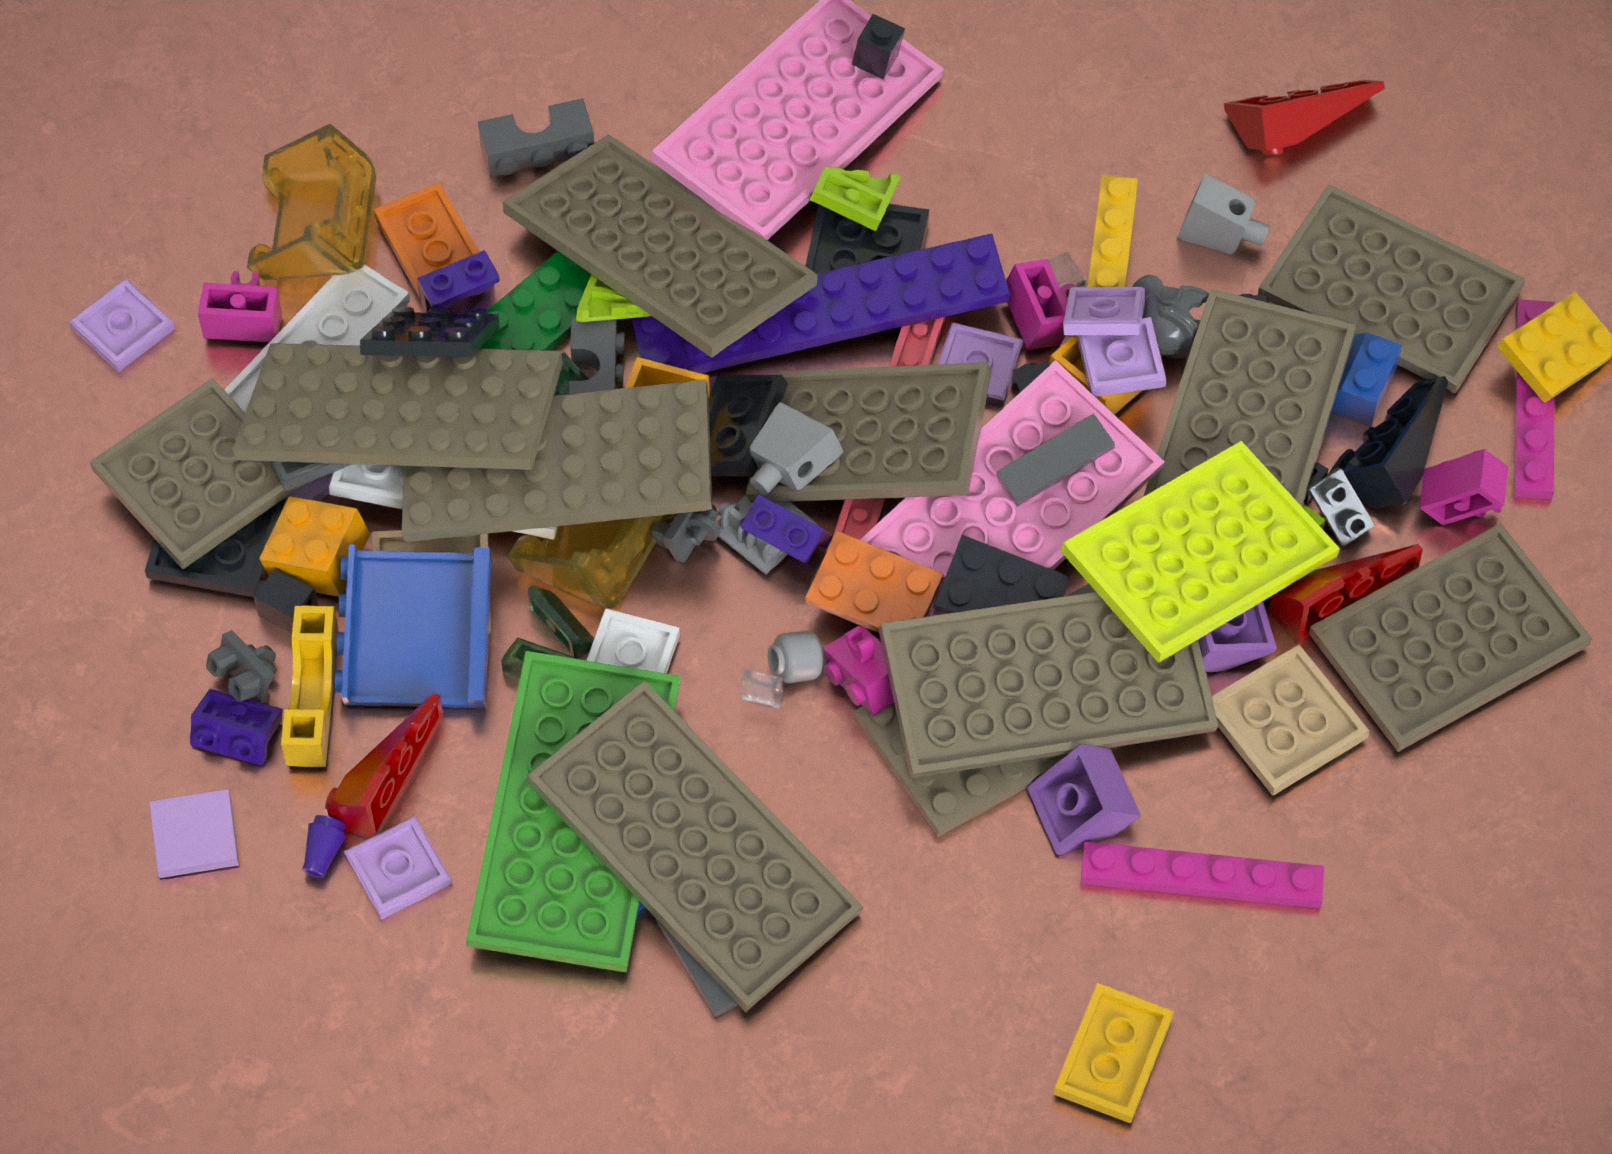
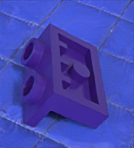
(457, 281)
(784, 529)
(234, 726)

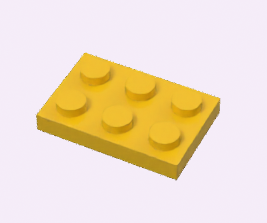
(1558, 347)
(1113, 1053)

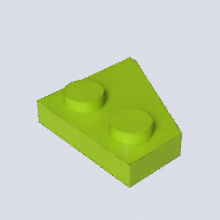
(855, 194)
(604, 303)

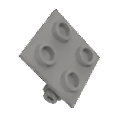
(755, 550)

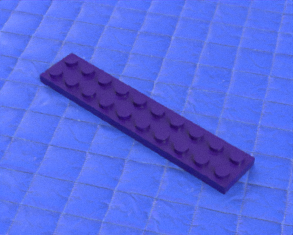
(852, 304)

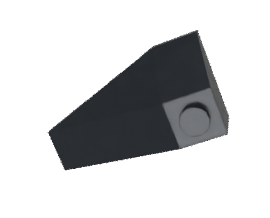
(1396, 451)

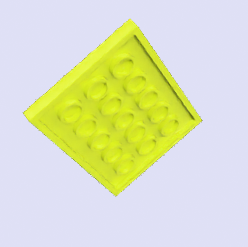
(1199, 551)

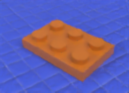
(425, 232)
(871, 584)

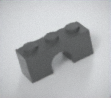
(512, 150)
(596, 349)

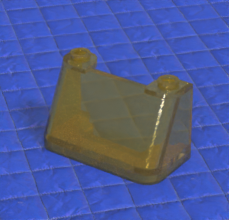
(322, 208)
(589, 558)

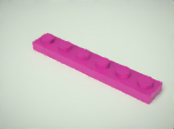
(1532, 425)
(1202, 875)

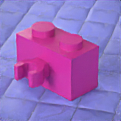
(1037, 303)
(240, 310)
(1464, 487)
(860, 668)

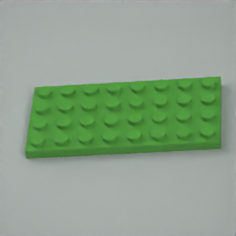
(537, 880)

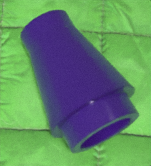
(322, 844)

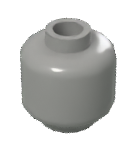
(796, 656)

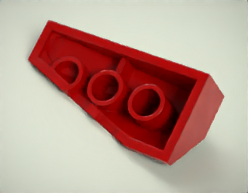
(1285, 121)
(1337, 587)
(378, 779)

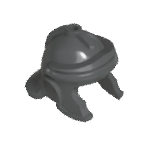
(1170, 314)

